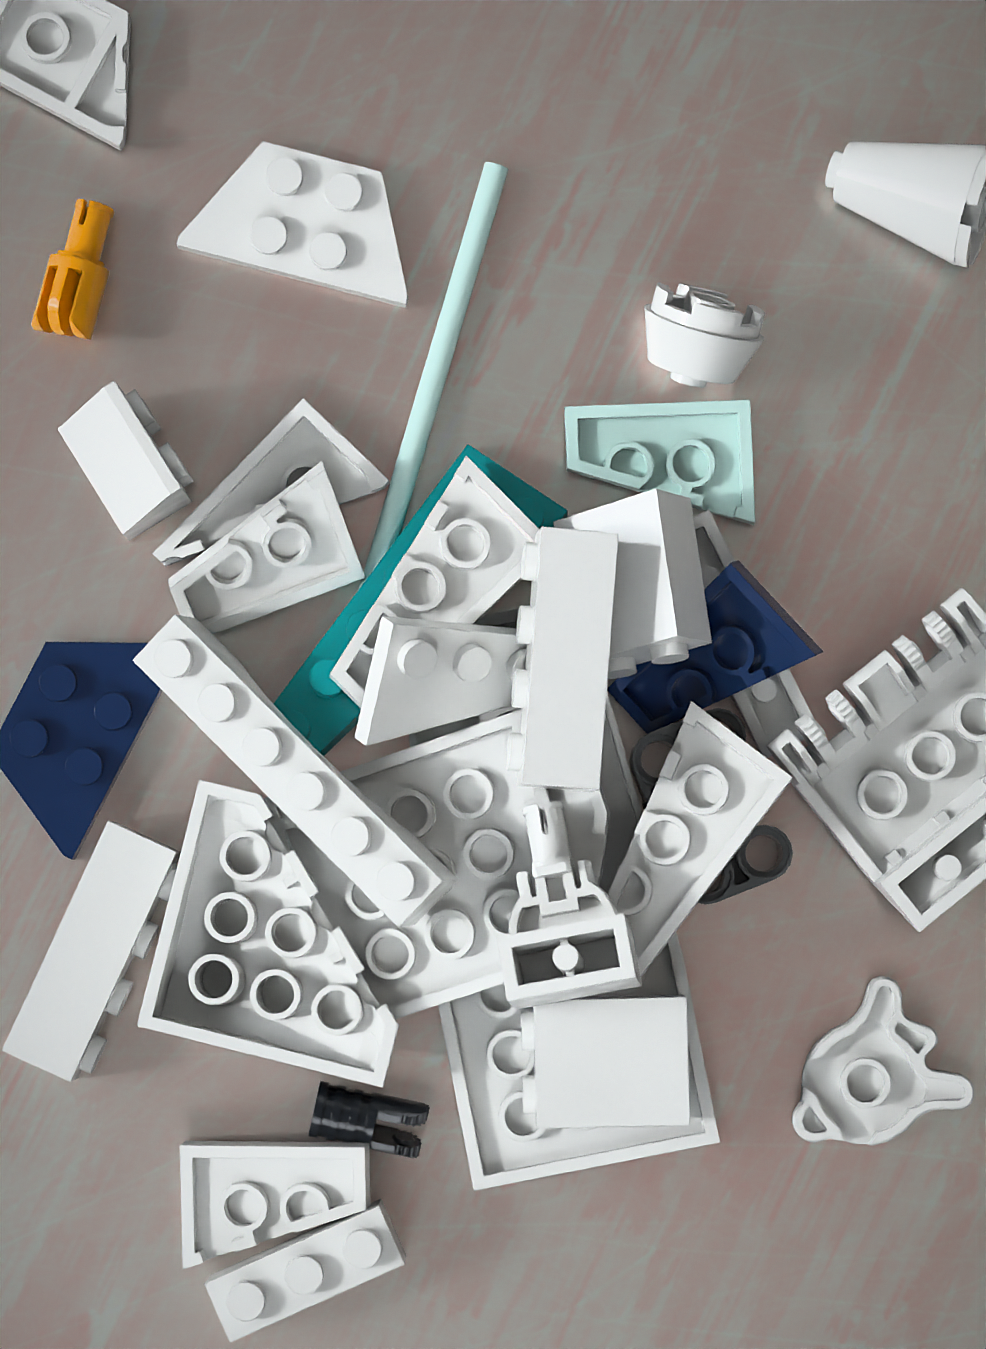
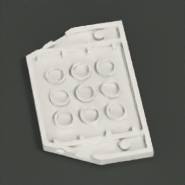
(472, 820)

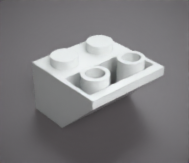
(123, 462)

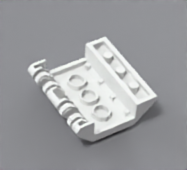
(908, 767)

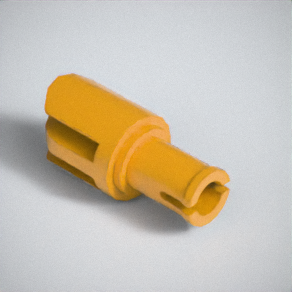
(76, 276)

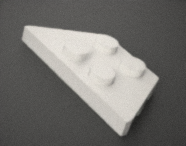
(69, 61)
(304, 222)

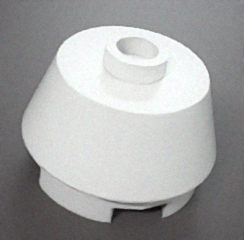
(700, 335)

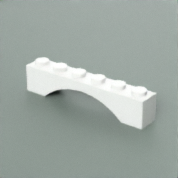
(320, 800)

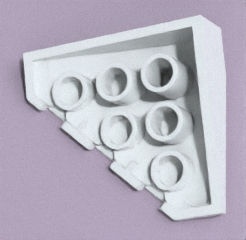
(254, 955)

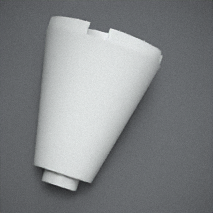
(917, 191)

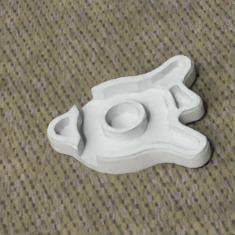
(872, 1075)

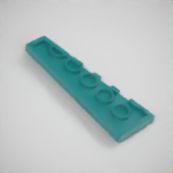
(312, 698)

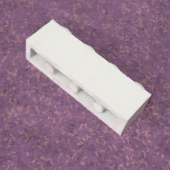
(565, 659)
(93, 952)

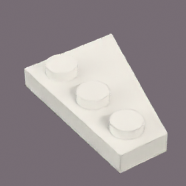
(271, 559)
(265, 1189)

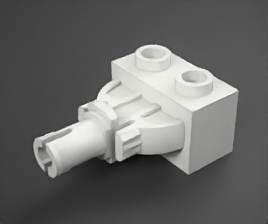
(567, 936)

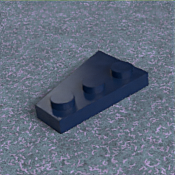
(749, 644)

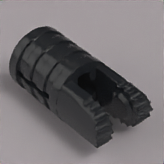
(352, 1116)

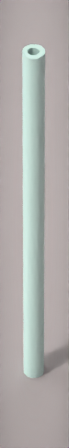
(437, 363)

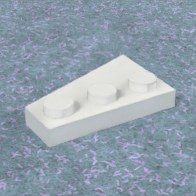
(435, 675)

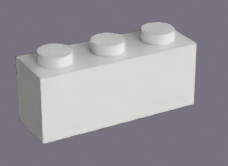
(305, 1271)

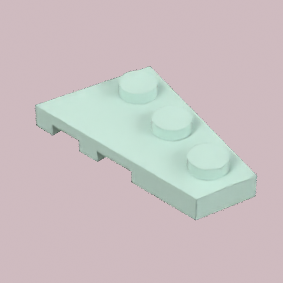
(672, 447)

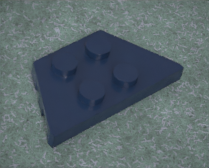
(75, 733)

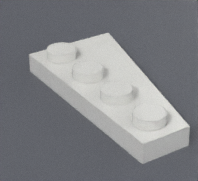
(451, 571)
(693, 825)

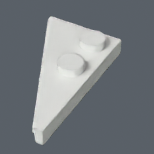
(274, 464)

